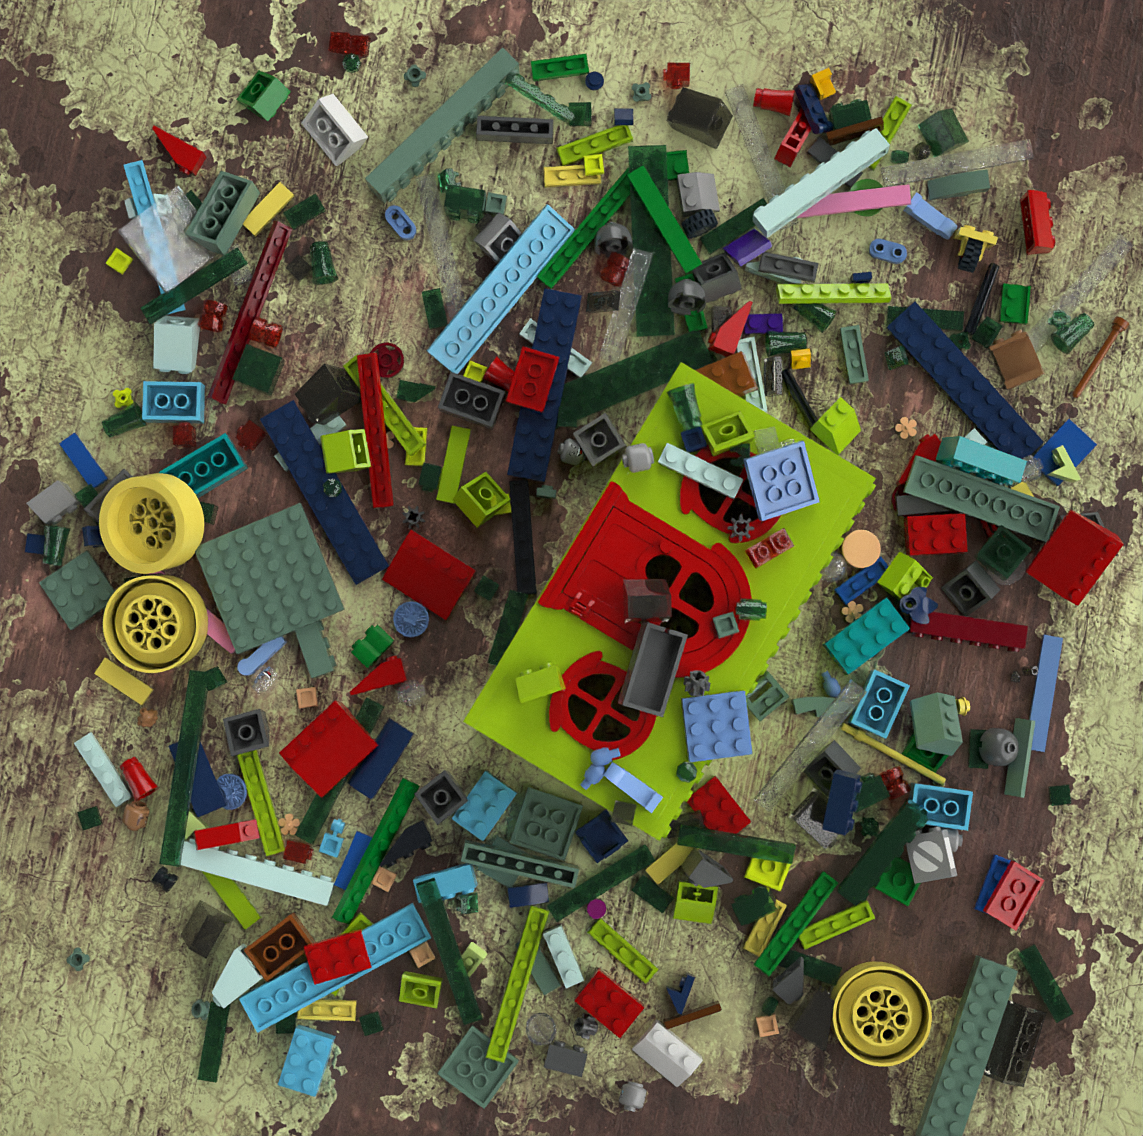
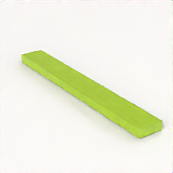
(517, 984)

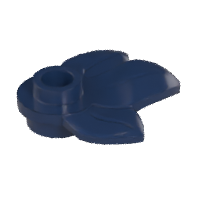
(920, 605)

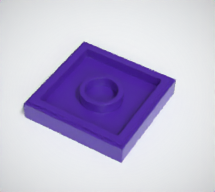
(747, 247)

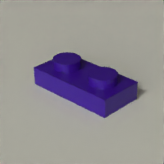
(762, 322)

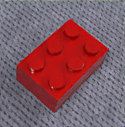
(935, 535)
(609, 1002)

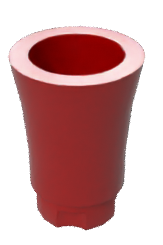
(774, 100)
(499, 374)
(138, 779)

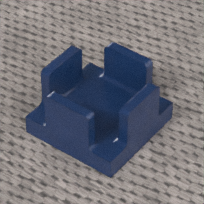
(601, 836)

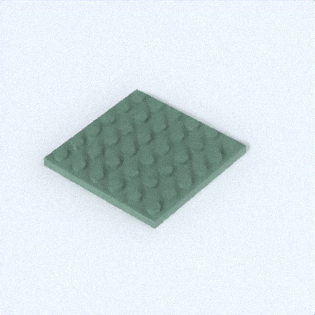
(269, 578)

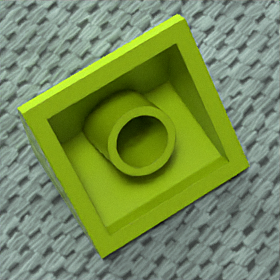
(727, 433)
(420, 989)

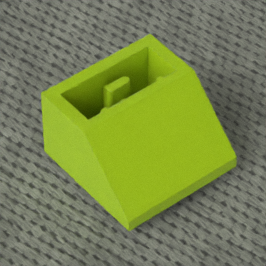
(345, 451)
(903, 576)
(695, 902)

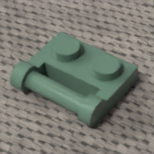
(769, 699)

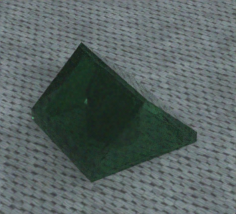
(943, 132)

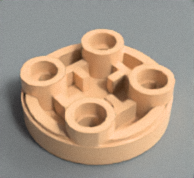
(861, 549)

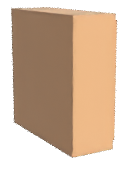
(307, 697)
(384, 878)
(422, 954)
(767, 1025)

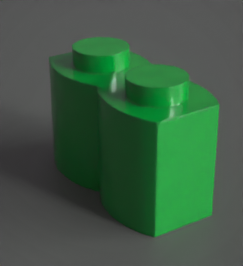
(372, 646)

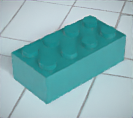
(981, 460)
(209, 465)
(866, 636)

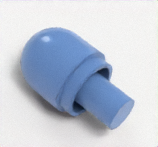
(830, 685)
(604, 756)
(593, 775)

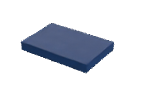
(1075, 442)

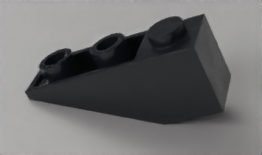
(412, 838)

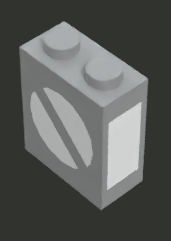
(931, 856)

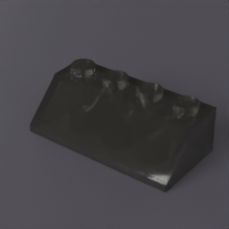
(1015, 1044)

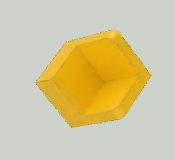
(823, 84)

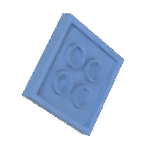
(781, 480)
(716, 726)

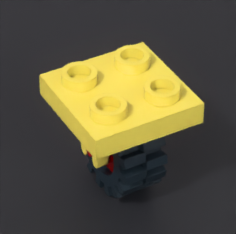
(972, 246)

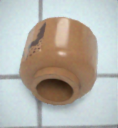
(136, 815)

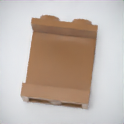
(1017, 359)

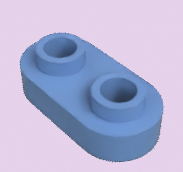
(400, 223)
(887, 253)

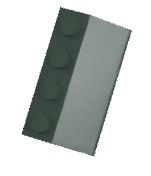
(223, 212)

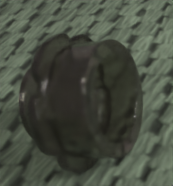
(922, 151)

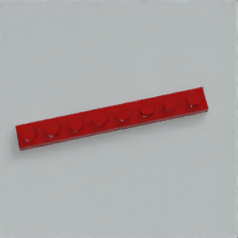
(375, 430)

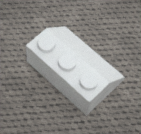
(334, 129)
(667, 1053)

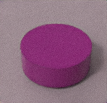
(596, 908)

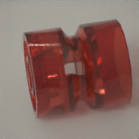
(615, 270)
(212, 316)
(265, 332)
(894, 782)

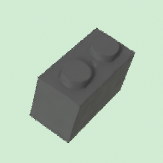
(566, 1058)

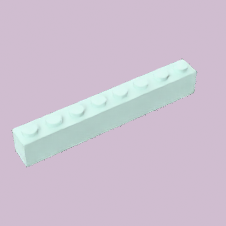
(821, 182)
(258, 873)

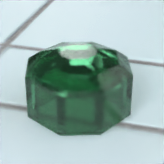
(351, 63)
(899, 157)
(332, 488)
(686, 772)
(769, 1005)

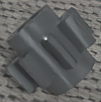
(408, 516)
(740, 522)
(696, 683)
(585, 1026)

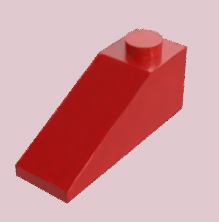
(793, 140)
(185, 156)
(726, 337)
(927, 449)
(384, 675)
(226, 834)

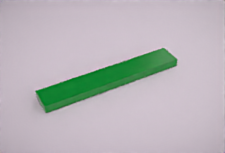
(664, 219)
(795, 923)

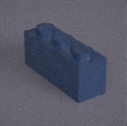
(842, 802)

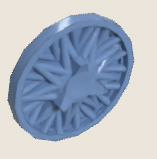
(411, 619)
(233, 790)

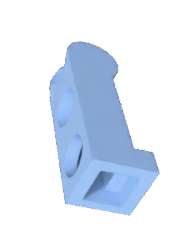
(930, 217)
(260, 656)
(633, 787)

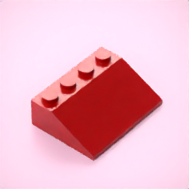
(1075, 557)
(429, 575)
(328, 748)

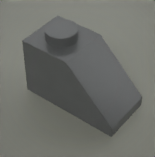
(790, 982)

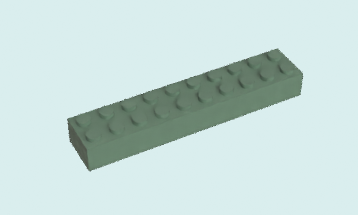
(442, 127)
(967, 1049)

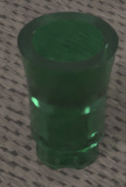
(322, 264)
(817, 314)
(1073, 333)
(784, 342)
(686, 406)
(124, 421)
(55, 544)

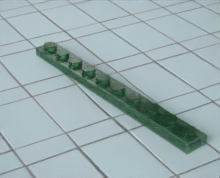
(184, 768)

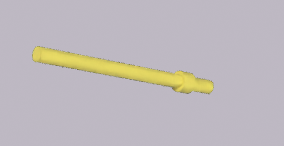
(860, 735)

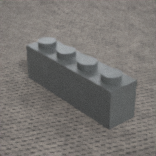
(515, 129)

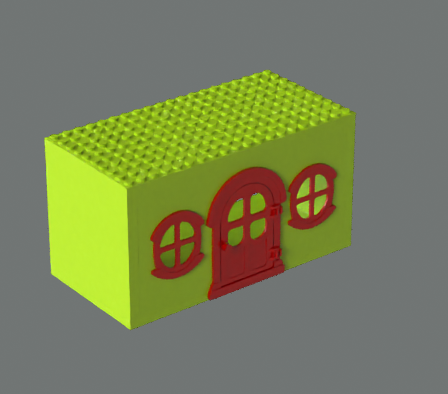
(582, 605)

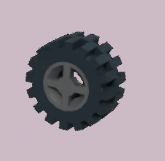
(699, 223)

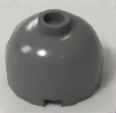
(613, 238)
(686, 297)
(998, 747)

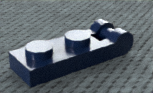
(813, 109)

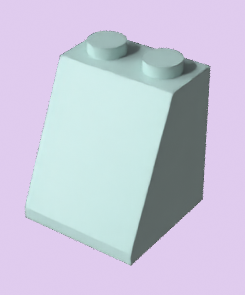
(176, 344)
(236, 978)

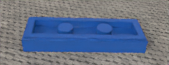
(83, 460)
(861, 581)
(352, 859)
(995, 872)

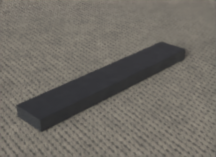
(522, 537)

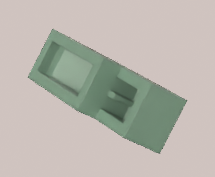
(959, 185)
(815, 704)

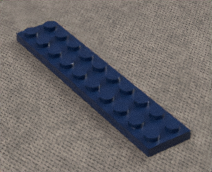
(963, 383)
(536, 429)
(336, 514)

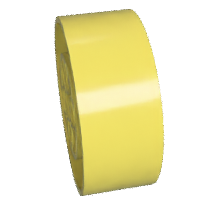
(123, 514)
(187, 616)
(854, 991)

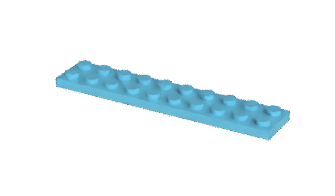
(501, 290)
(296, 986)

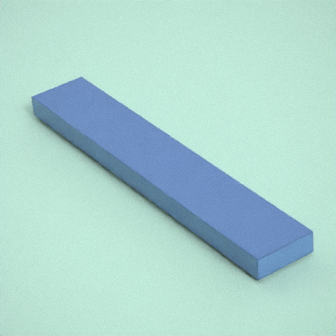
(1044, 689)

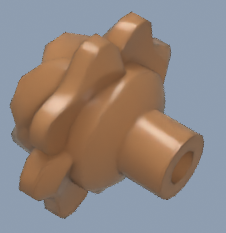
(147, 717)

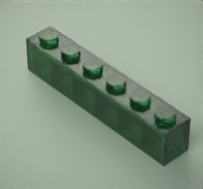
(882, 852)

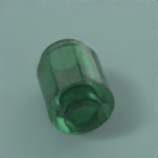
(751, 609)

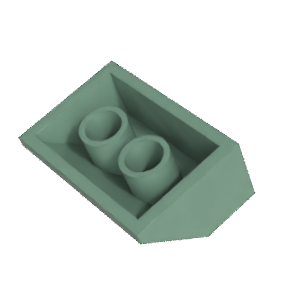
(936, 723)

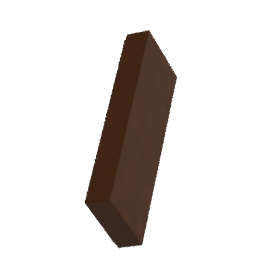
(854, 131)
(692, 1015)

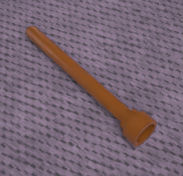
(1119, 325)

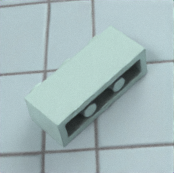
(563, 956)

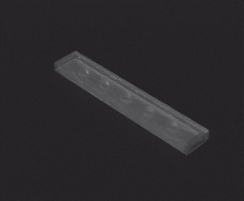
(629, 297)

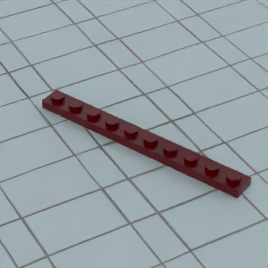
(250, 309)

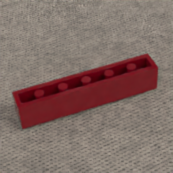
(971, 629)

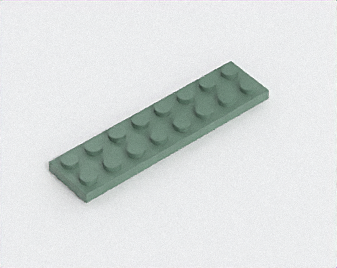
(981, 499)

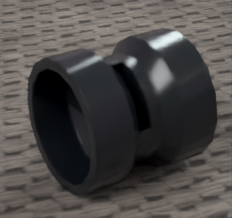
(166, 880)

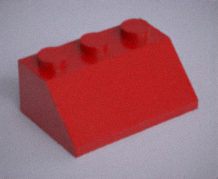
(1037, 222)

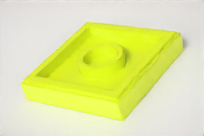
(767, 872)

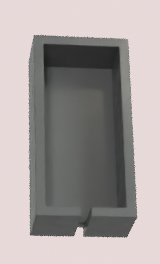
(652, 669)

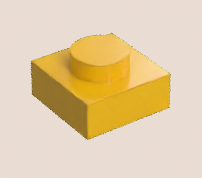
(800, 358)

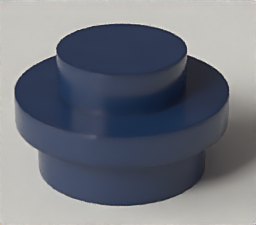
(594, 81)

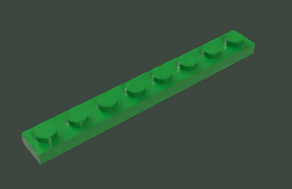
(586, 232)
(375, 851)

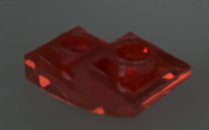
(345, 44)
(769, 548)

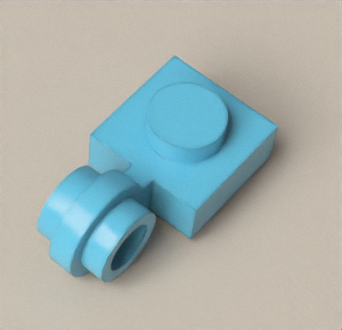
(332, 843)

